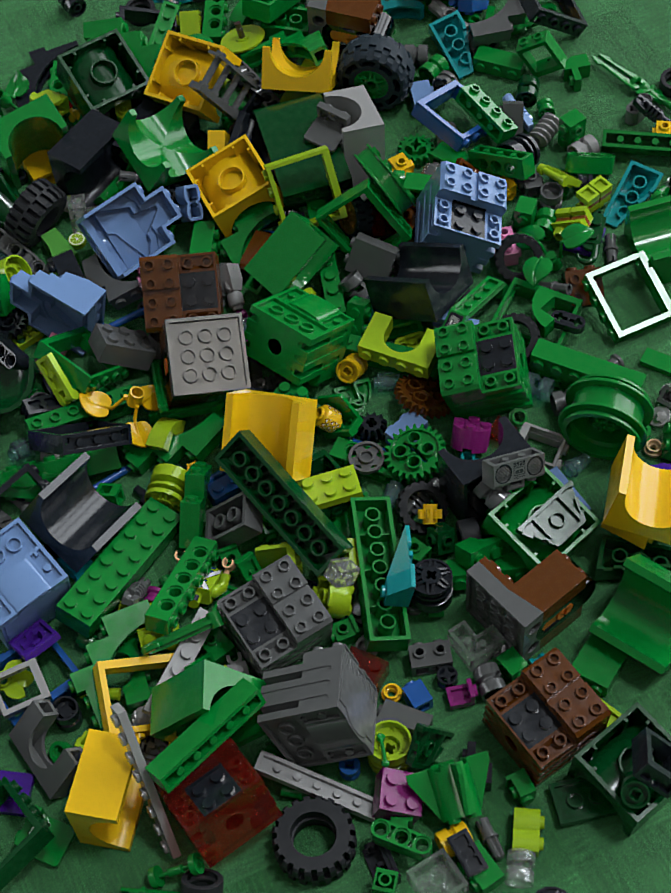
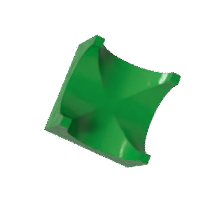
(159, 146)

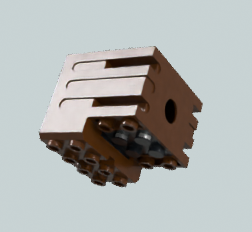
(180, 287)
(545, 716)

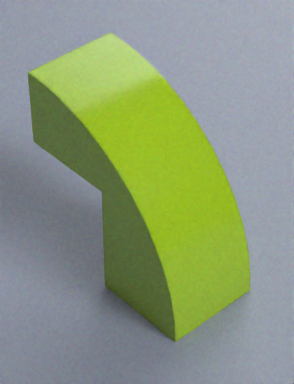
(162, 433)

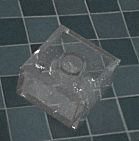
(437, 875)

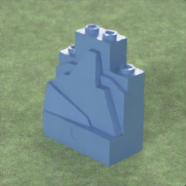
(130, 228)
(58, 302)

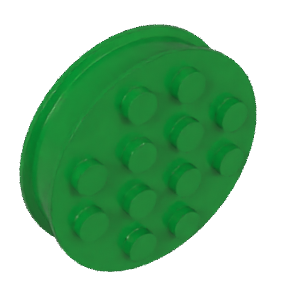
(381, 175)

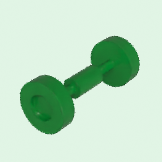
(194, 864)

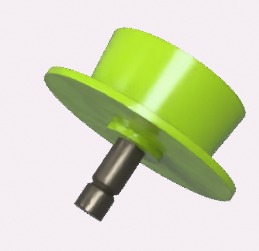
(243, 38)

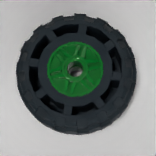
(378, 65)

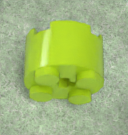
(335, 600)

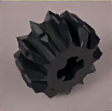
(372, 427)

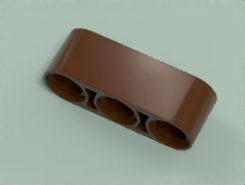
(253, 247)

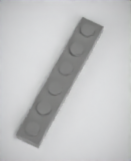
(183, 655)
(314, 784)

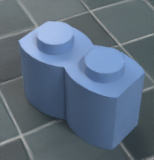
(188, 200)

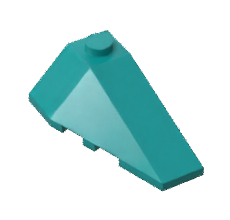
(452, 41)
(633, 188)
(401, 575)

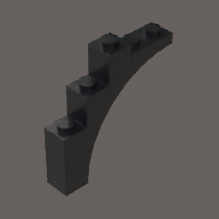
(40, 71)

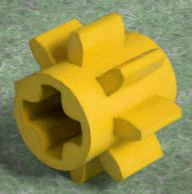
(430, 513)

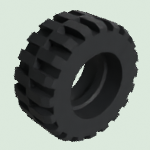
(35, 212)
(319, 867)

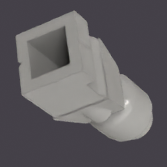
(232, 285)

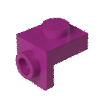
(461, 695)

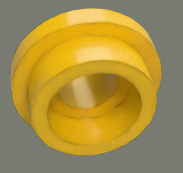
(391, 687)

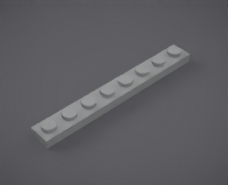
(148, 791)

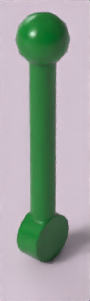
(380, 738)

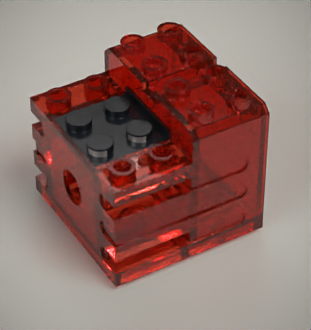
(221, 803)

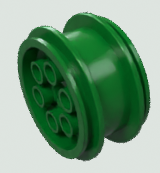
(603, 413)

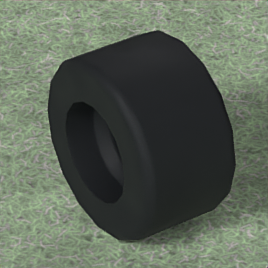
(468, 528)

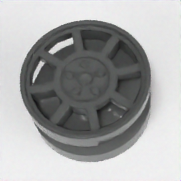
(443, 79)

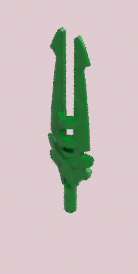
(643, 86)

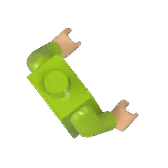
(213, 585)

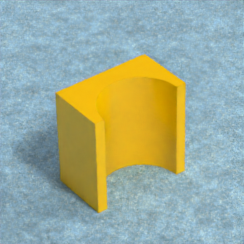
(179, 62)
(231, 182)
(279, 422)
(638, 496)
(104, 794)

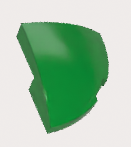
(357, 393)

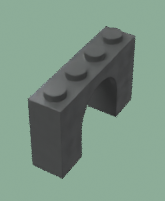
(29, 739)

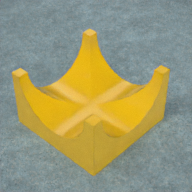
(283, 74)

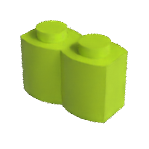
(527, 828)

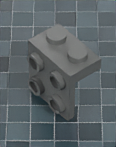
(327, 127)

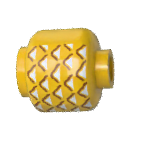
(328, 418)

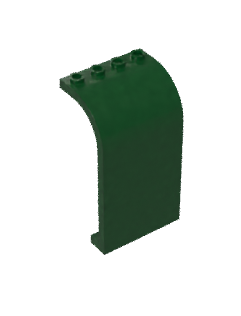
(283, 135)

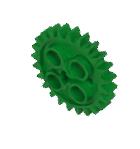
(403, 465)

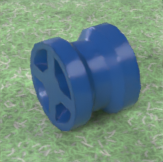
(352, 772)

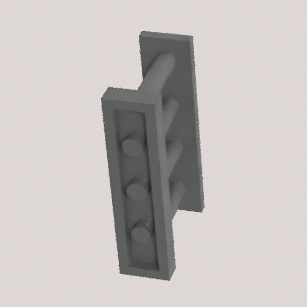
(212, 95)

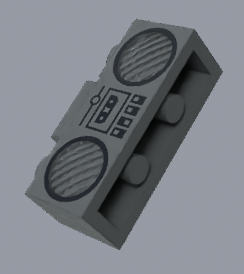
(512, 469)

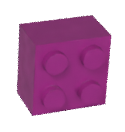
(394, 796)

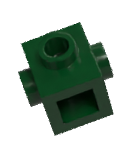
(441, 538)

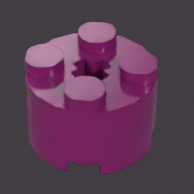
(470, 434)

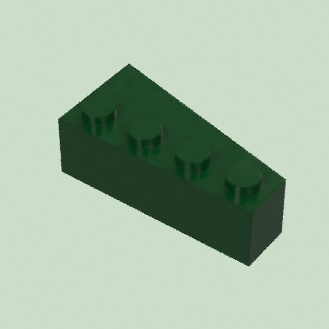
(616, 550)

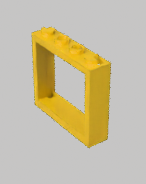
(117, 666)

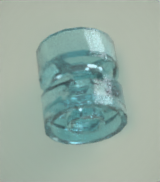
(545, 387)

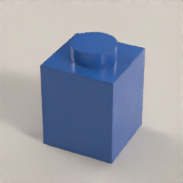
(417, 695)

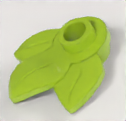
(15, 685)

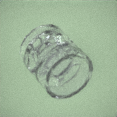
(520, 866)

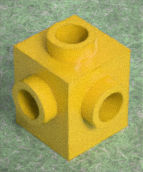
(401, 162)

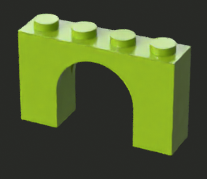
(374, 348)

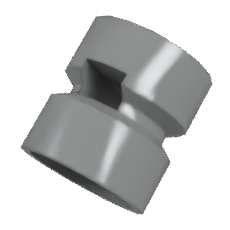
(585, 144)

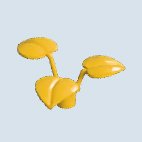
(99, 403)

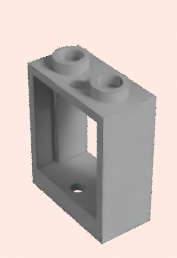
(547, 437)
(45, 693)

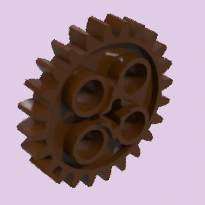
(421, 396)

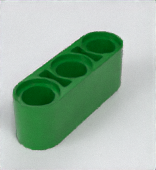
(589, 163)
(395, 831)

